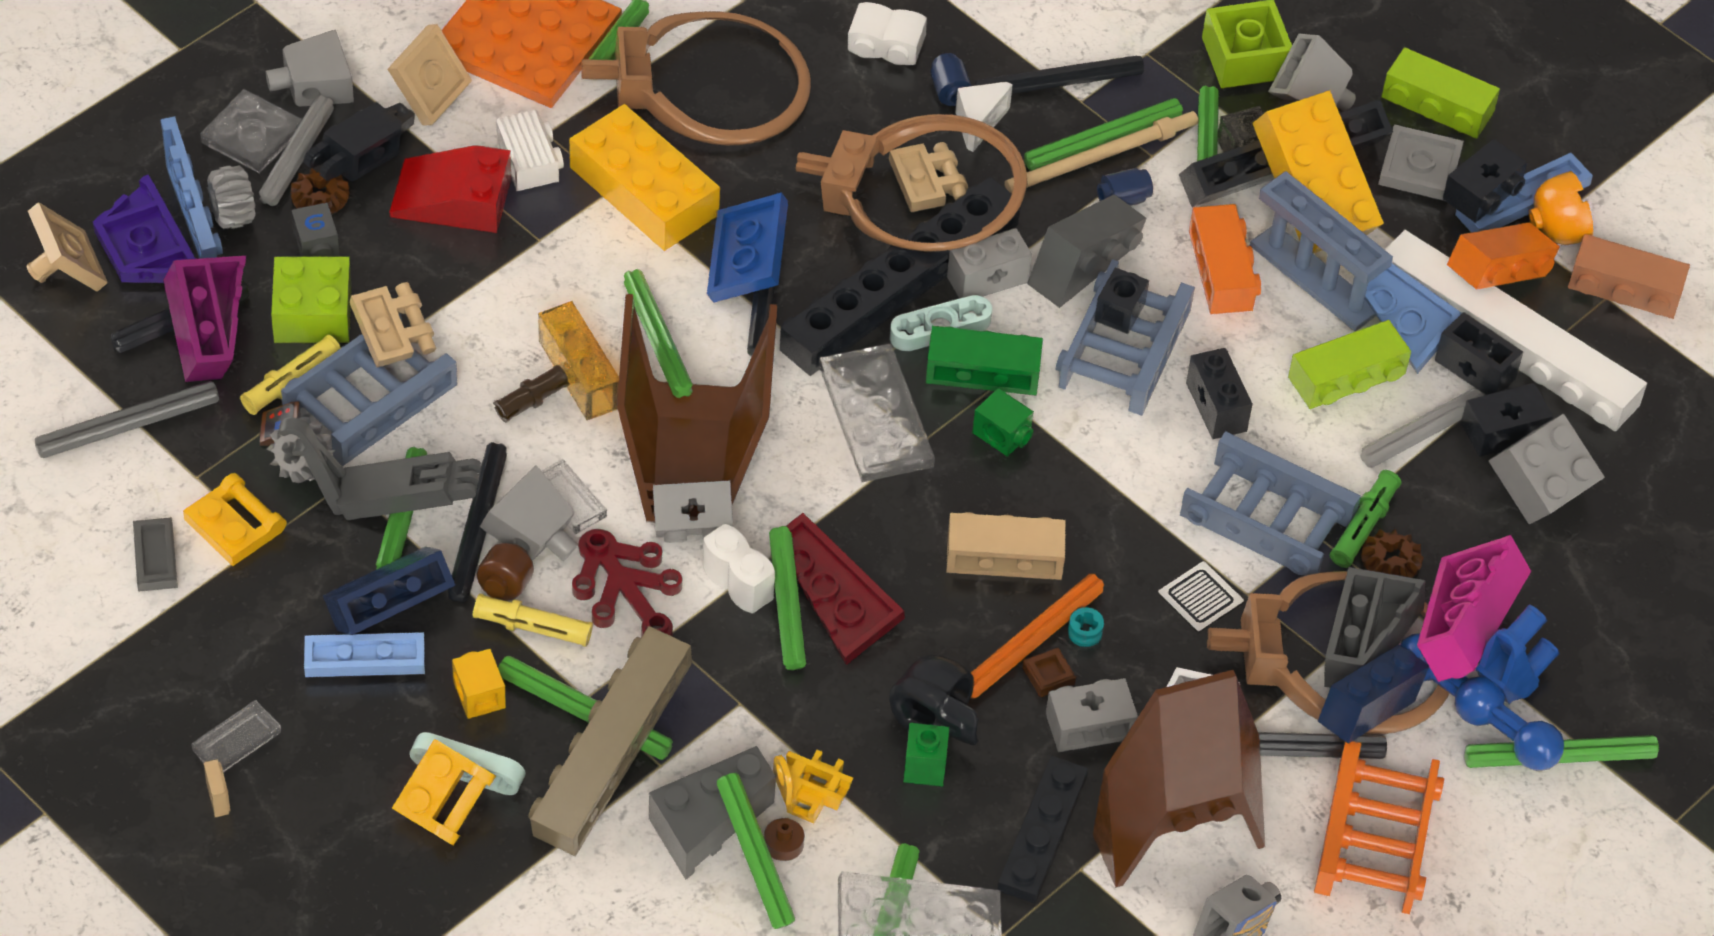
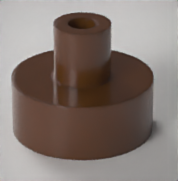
(784, 839)

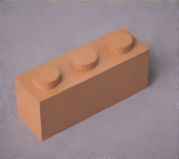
(1629, 276)

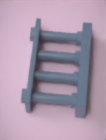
(1334, 235)
(1149, 360)
(376, 417)
(1282, 478)

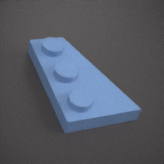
(1412, 310)

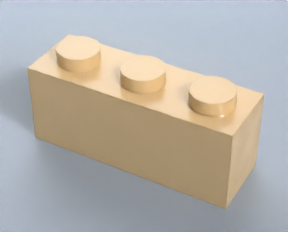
(1006, 546)

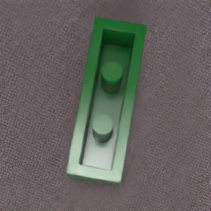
(984, 360)

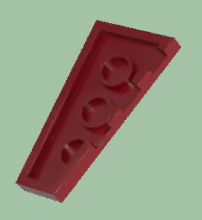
(840, 592)

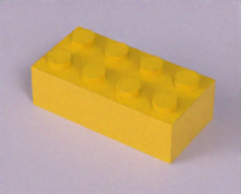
(1316, 150)
(644, 177)

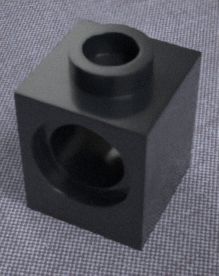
(1121, 300)

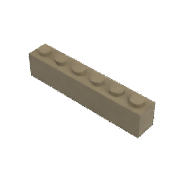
(610, 740)

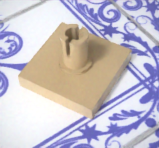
(429, 74)
(65, 249)

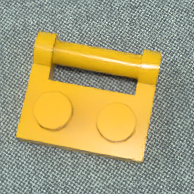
(225, 527)
(432, 786)

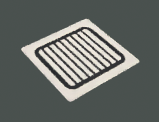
(1201, 596)

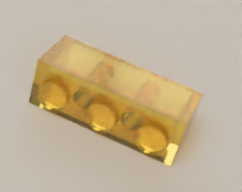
(575, 349)

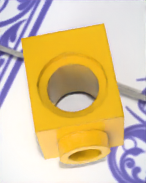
(478, 683)

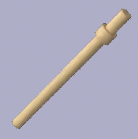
(1161, 130)

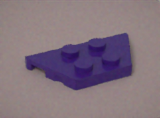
(141, 236)

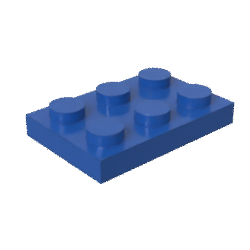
(747, 247)

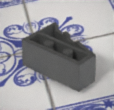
(1084, 246)
(1370, 619)
(692, 812)

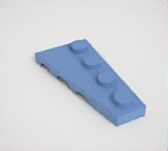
(189, 192)

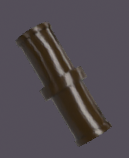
(531, 393)

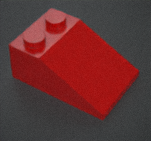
(455, 188)

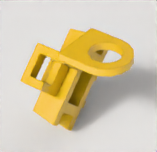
(807, 789)

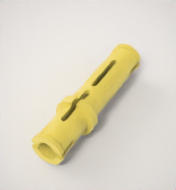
(259, 396)
(518, 616)

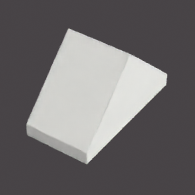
(983, 103)

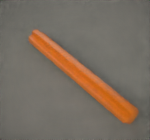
(1035, 633)

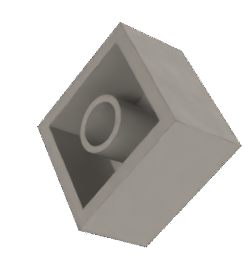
(1546, 469)

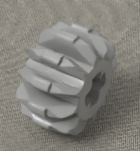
(231, 196)
(291, 465)

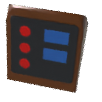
(273, 417)

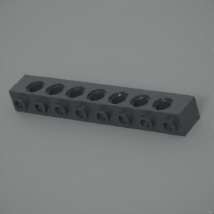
(889, 281)

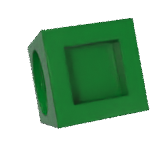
(1003, 422)
(926, 754)

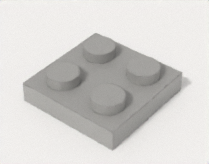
(1419, 161)

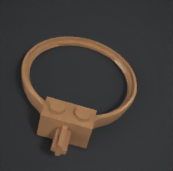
(635, 87)
(857, 152)
(1267, 665)

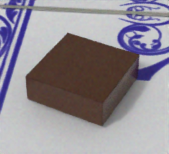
(1048, 671)

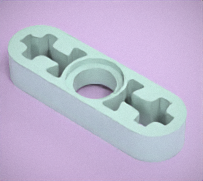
(951, 311)
(507, 771)

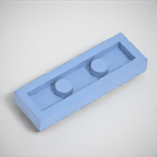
(364, 654)

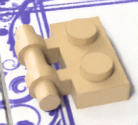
(918, 177)
(383, 328)

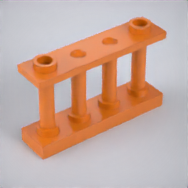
(1341, 835)

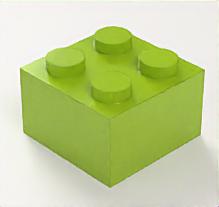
(1245, 42)
(311, 299)

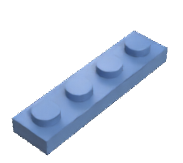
(1518, 206)

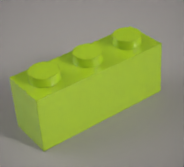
(1440, 92)
(1349, 364)

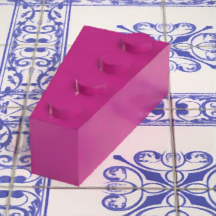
(1469, 605)

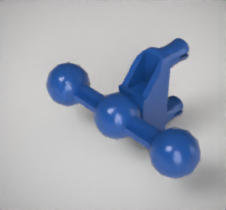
(1507, 676)

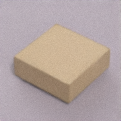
(217, 788)

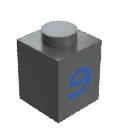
(315, 231)

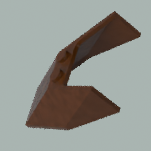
(692, 436)
(1178, 767)

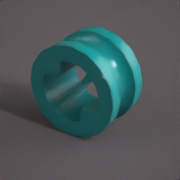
(1087, 616)

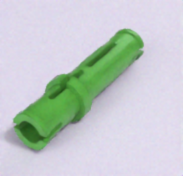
(1384, 489)

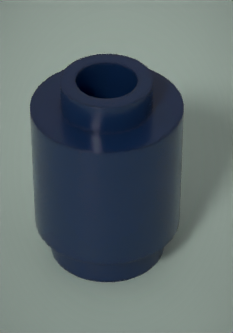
(948, 75)
(1129, 185)

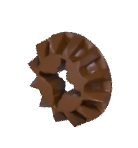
(336, 191)
(1405, 565)

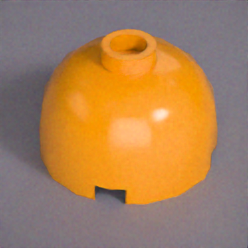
(1561, 211)

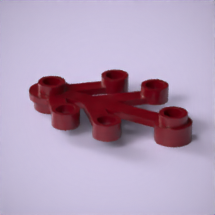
(623, 579)

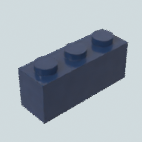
(389, 590)
(1373, 693)

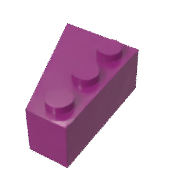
(204, 313)

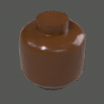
(505, 571)

